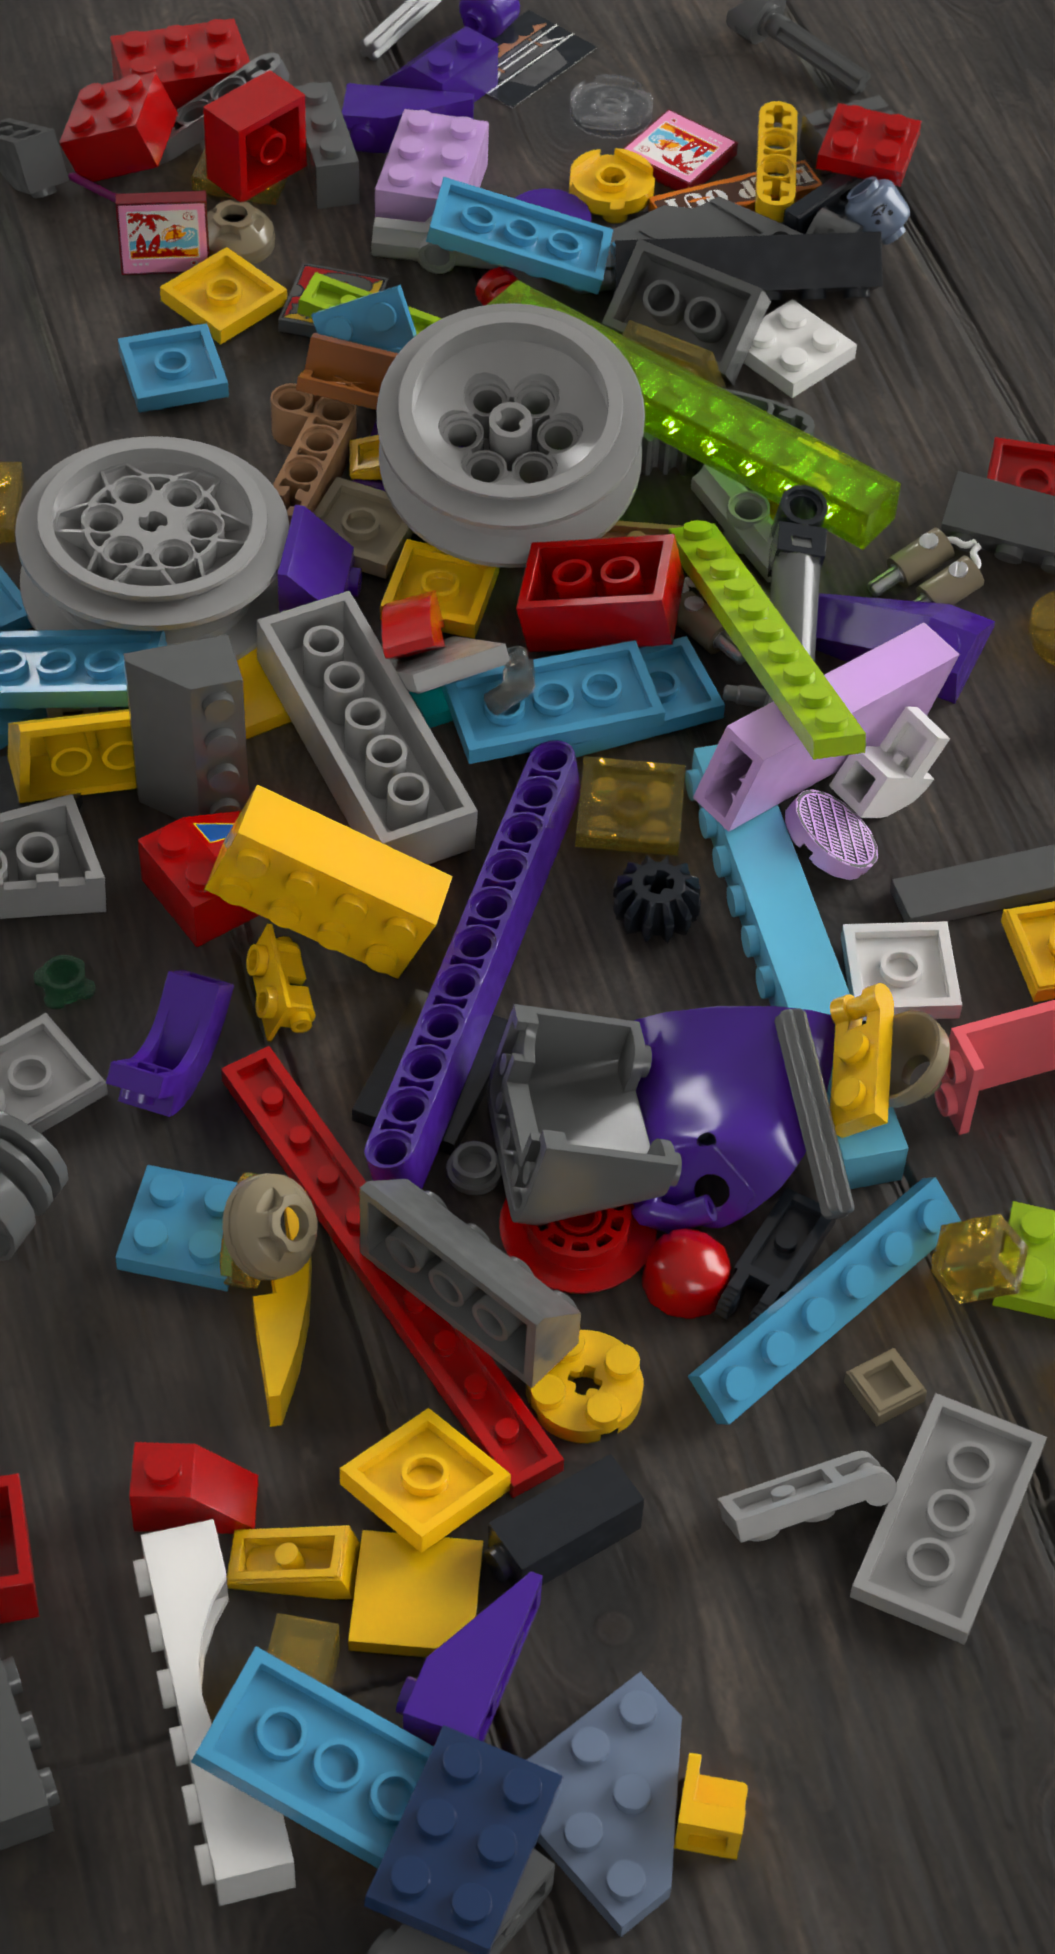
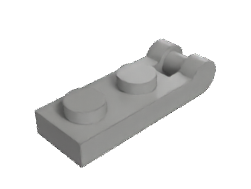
(806, 1496)

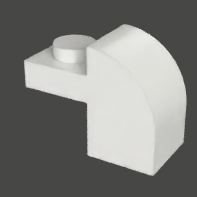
(894, 772)

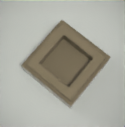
(885, 1387)

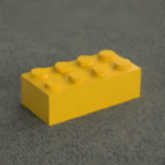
(328, 882)

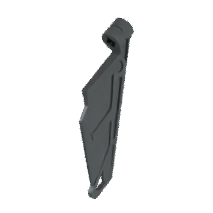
(714, 219)

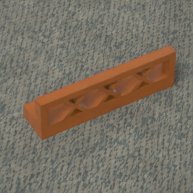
(344, 371)

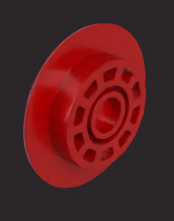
(586, 1270)

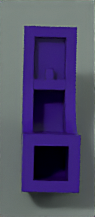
(177, 1046)

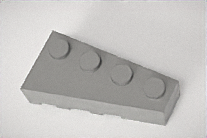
(48, 862)

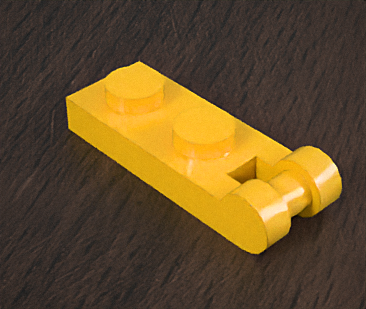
(861, 1060)

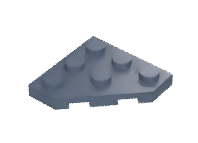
(617, 1802)

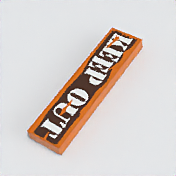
(735, 189)

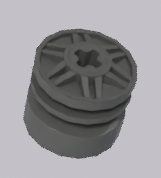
(29, 1180)

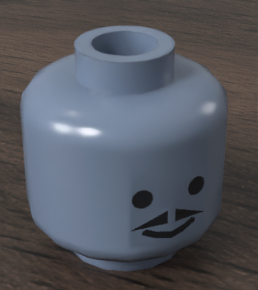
(878, 208)

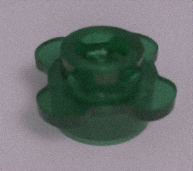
(64, 970)

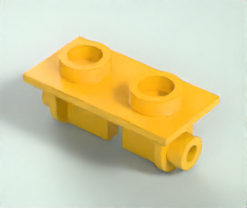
(274, 967)

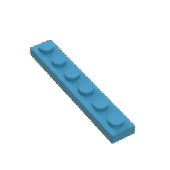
(823, 1302)

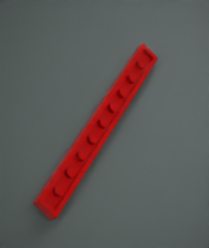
(454, 1364)

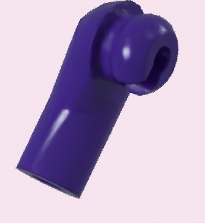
(669, 1217)

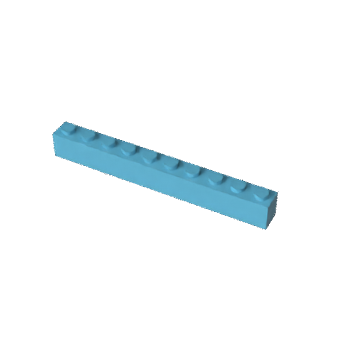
(790, 948)

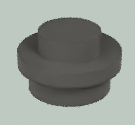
(474, 1168)

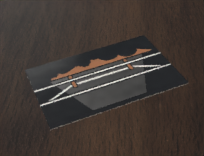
(532, 55)

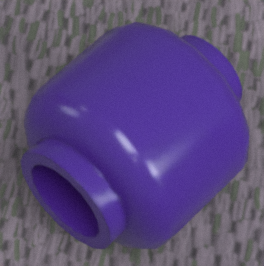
(489, 16)

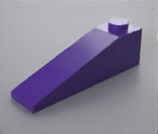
(858, 624)

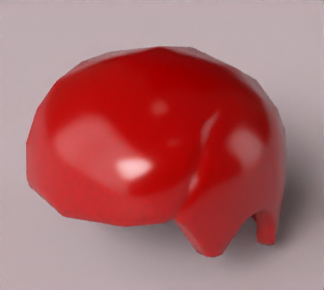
(686, 1273)

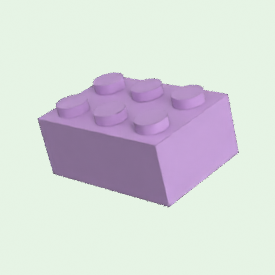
(422, 154)

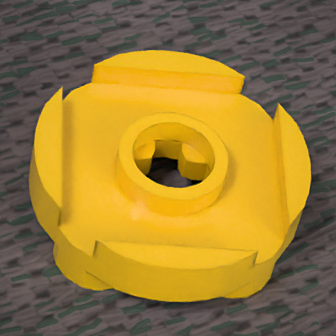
(596, 178)
(600, 1411)

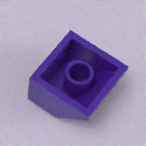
(454, 64)
(315, 563)

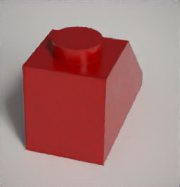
(189, 1485)

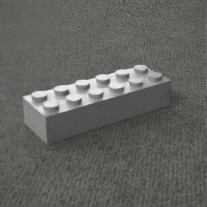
(365, 730)

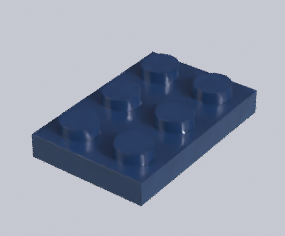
(463, 1841)

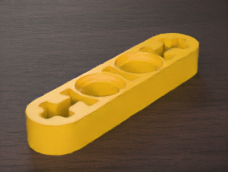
(776, 161)

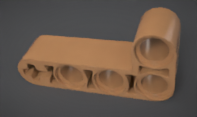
(320, 444)

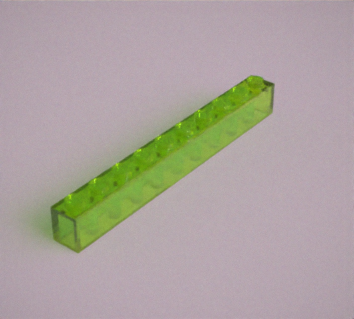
(743, 438)

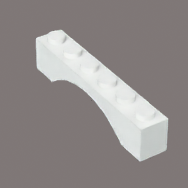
(244, 1839)

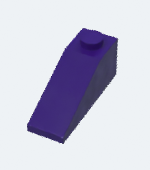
(376, 111)
(471, 1670)

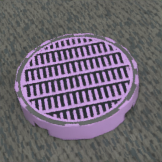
(833, 833)

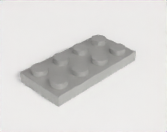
(948, 1518)

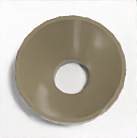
(249, 238)
(915, 1041)
(254, 1227)

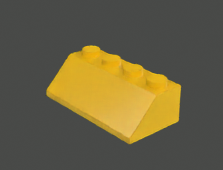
(71, 755)

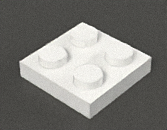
(797, 349)
(909, 959)

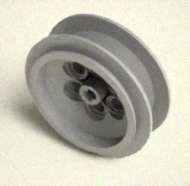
(512, 365)
(152, 542)

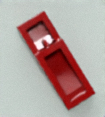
(412, 626)

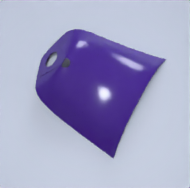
(727, 1078)

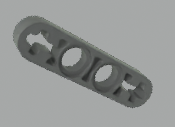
(190, 120)

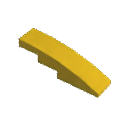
(282, 1331)

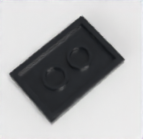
(376, 1088)

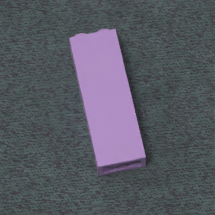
(765, 761)

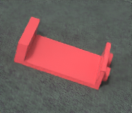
(995, 1054)

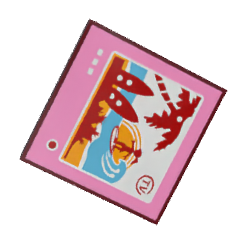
(682, 150)
(162, 231)

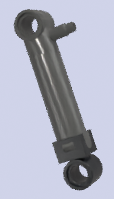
(795, 574)

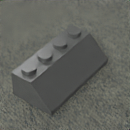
(188, 727)
(466, 1278)

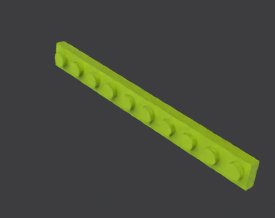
(768, 643)

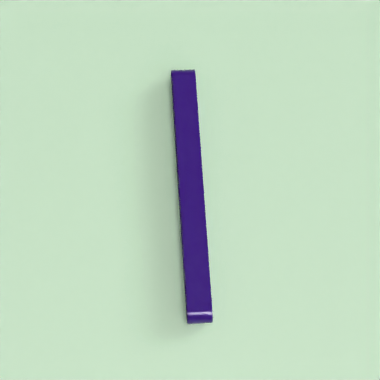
(475, 968)

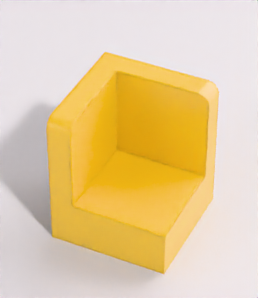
(710, 1813)

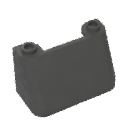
(572, 1116)

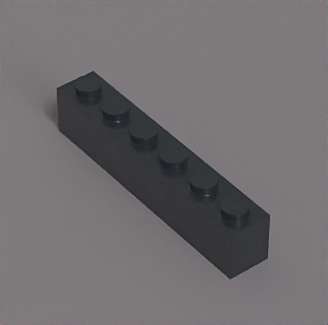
(779, 262)

